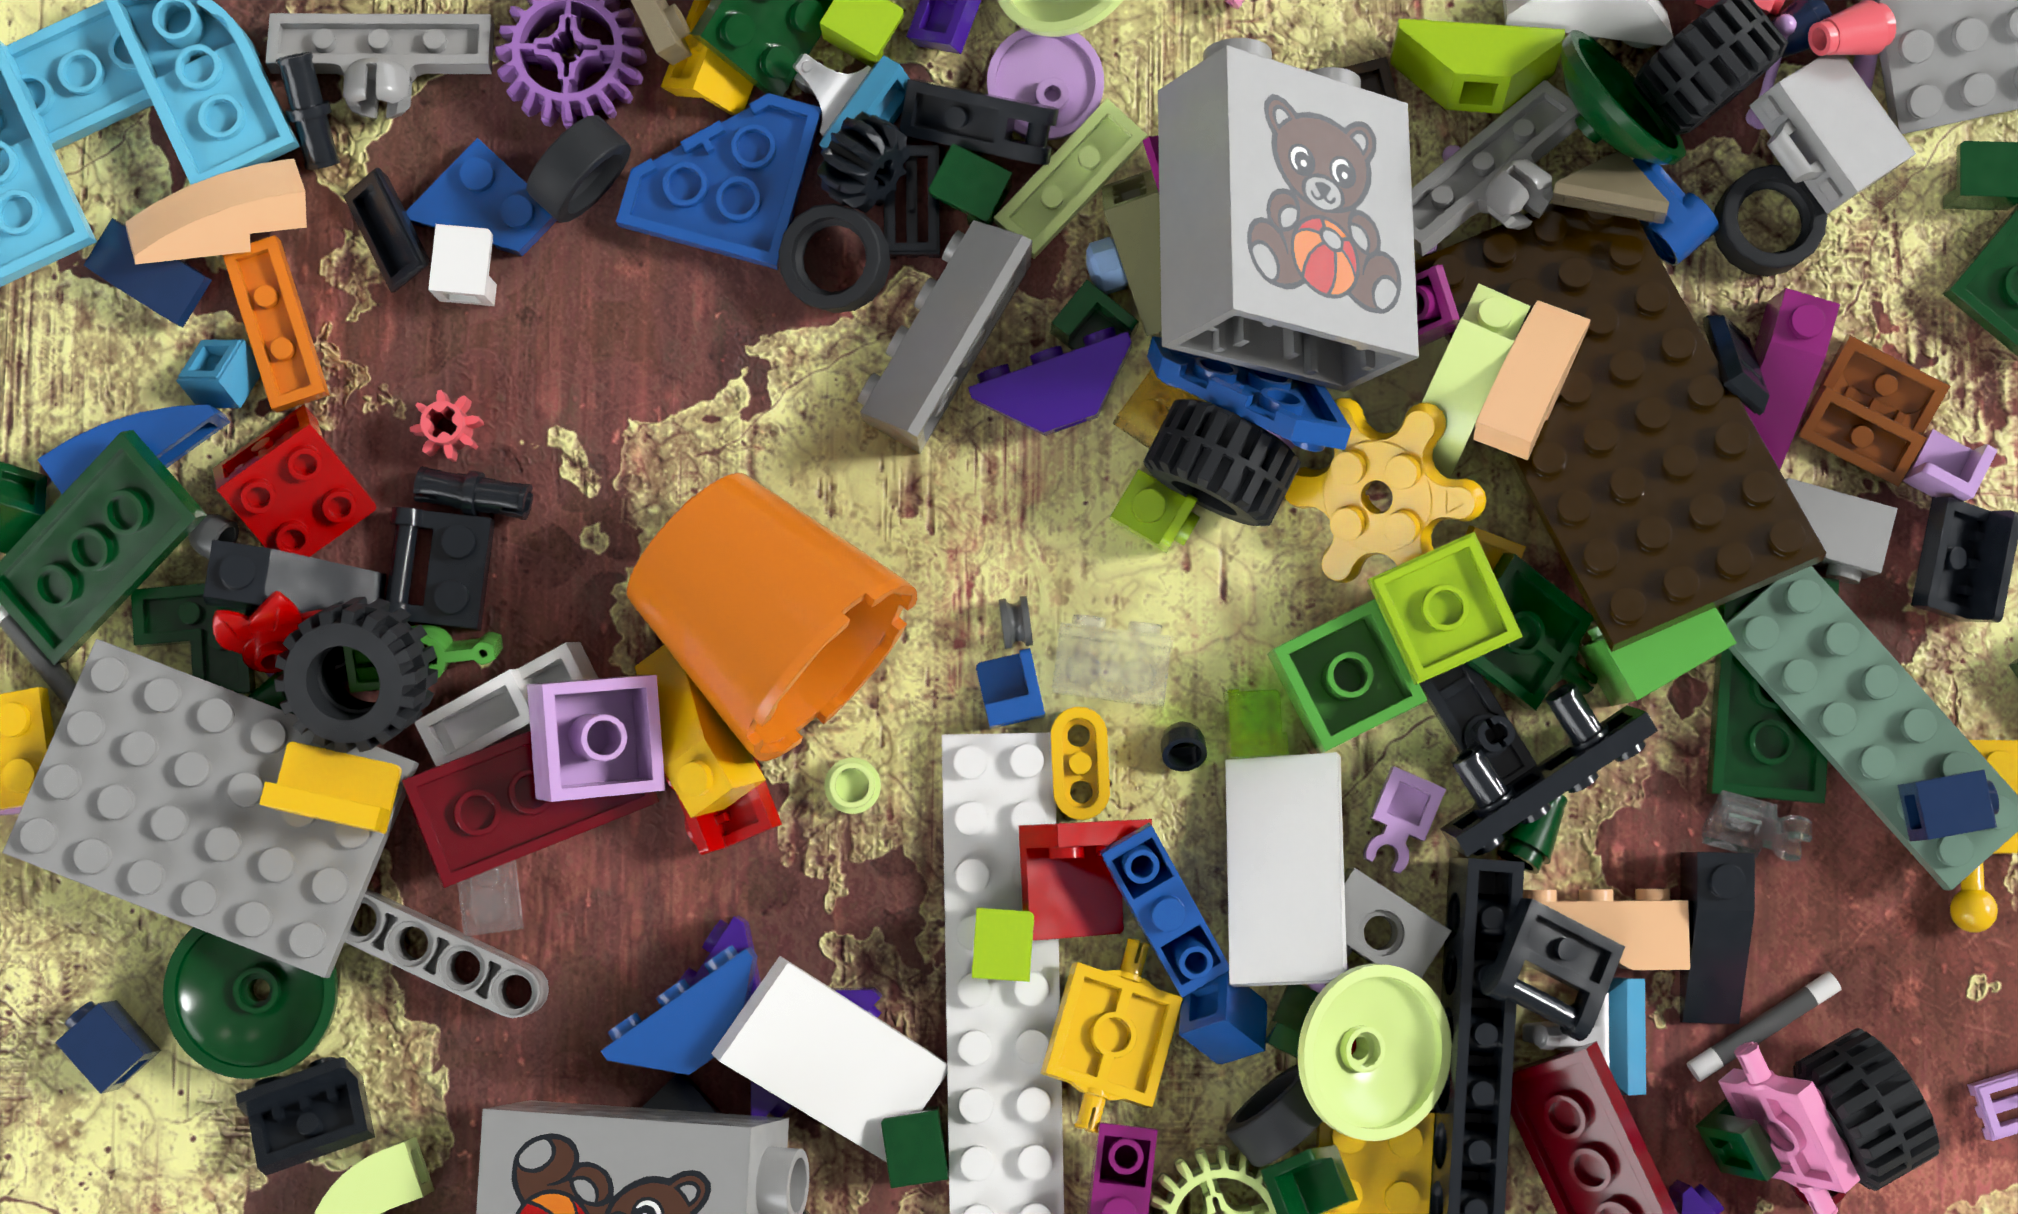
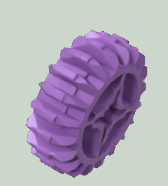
(573, 101)

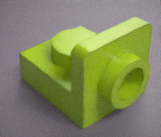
(1155, 512)

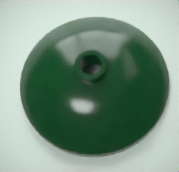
(1612, 105)
(224, 1023)

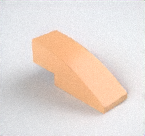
(220, 214)
(1530, 379)

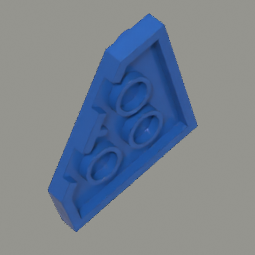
(729, 183)
(1274, 402)

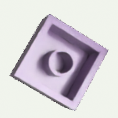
(596, 737)

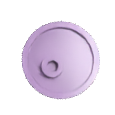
(1048, 72)

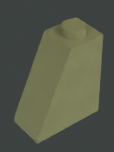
(1134, 222)

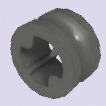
(1015, 622)

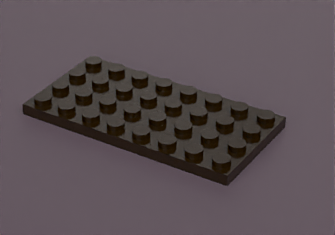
(1646, 456)

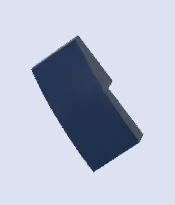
(164, 287)

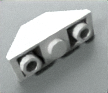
(1632, 21)

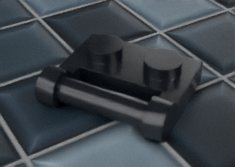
(455, 569)
(1563, 952)

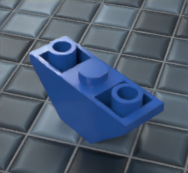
(1164, 909)
(690, 1020)

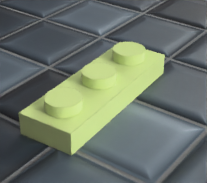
(1072, 177)

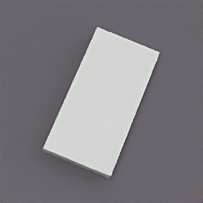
(1285, 870)
(828, 1056)

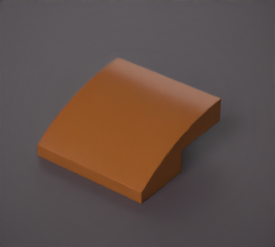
(1872, 410)

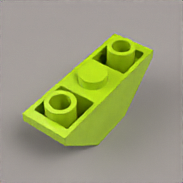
(1475, 63)

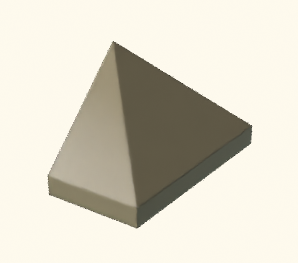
(1613, 188)

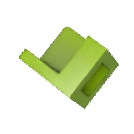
(861, 27)
(1002, 944)

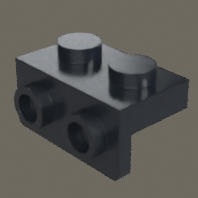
(1966, 561)
(306, 1114)

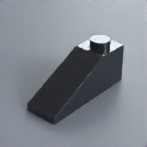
(247, 575)
(1720, 932)

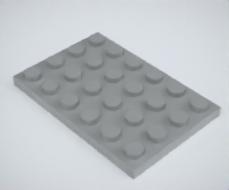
(160, 806)

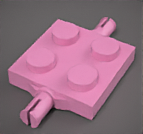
(1798, 1125)

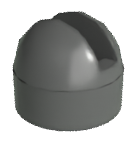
(212, 528)

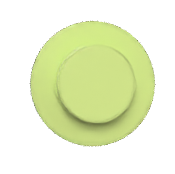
(852, 785)

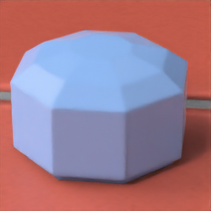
(1105, 266)

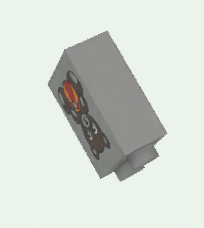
(1285, 219)
(636, 1161)

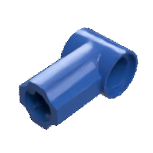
(1687, 221)

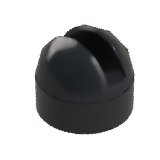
(1183, 747)

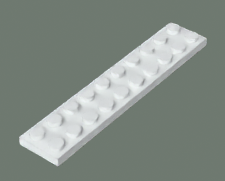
(1000, 1107)

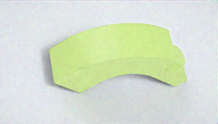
(1471, 368)
(380, 1182)

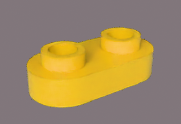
(1081, 763)

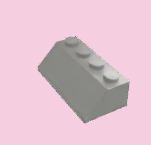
(946, 334)

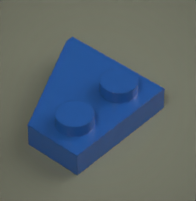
(486, 194)

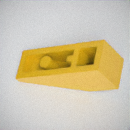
(698, 747)

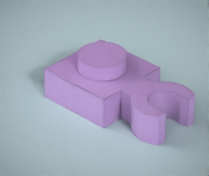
(1405, 809)

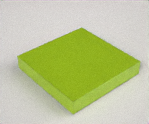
(1444, 608)

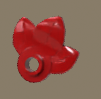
(261, 634)

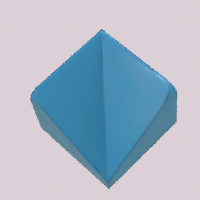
(220, 373)

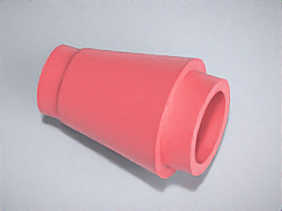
(1854, 31)

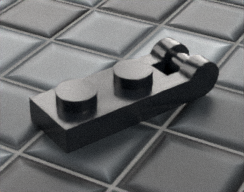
(977, 121)

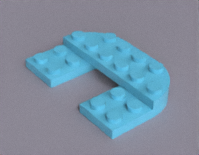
(104, 68)

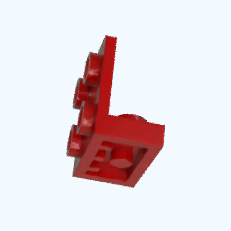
(292, 487)
(1068, 880)

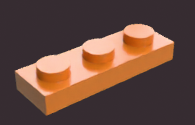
(276, 325)

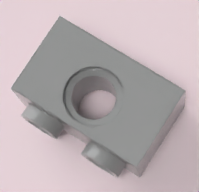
(1414, 934)

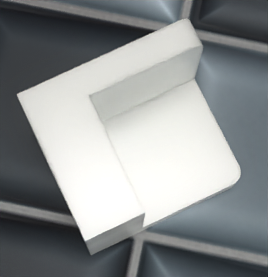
(462, 265)

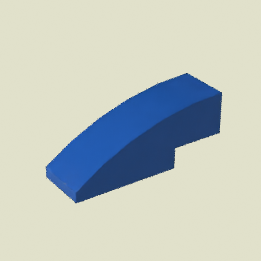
(166, 432)

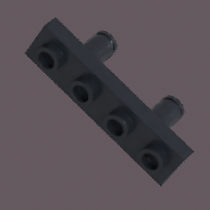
(1475, 718)
(1569, 769)

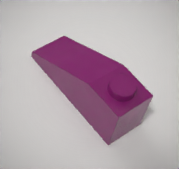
(1790, 356)

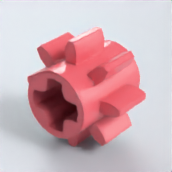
(453, 412)

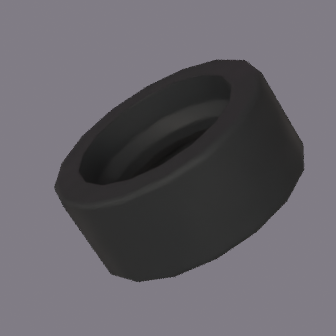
(578, 168)
(1735, 245)
(794, 246)
(1273, 1120)

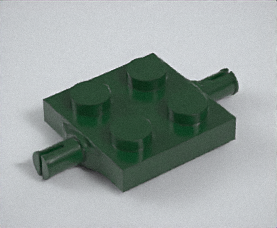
(1550, 640)

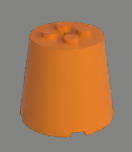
(767, 610)

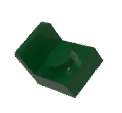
(1738, 1144)

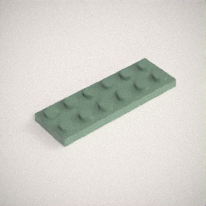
(1863, 713)

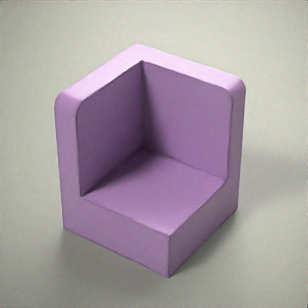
(1948, 467)

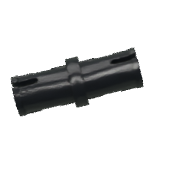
(308, 110)
(473, 493)

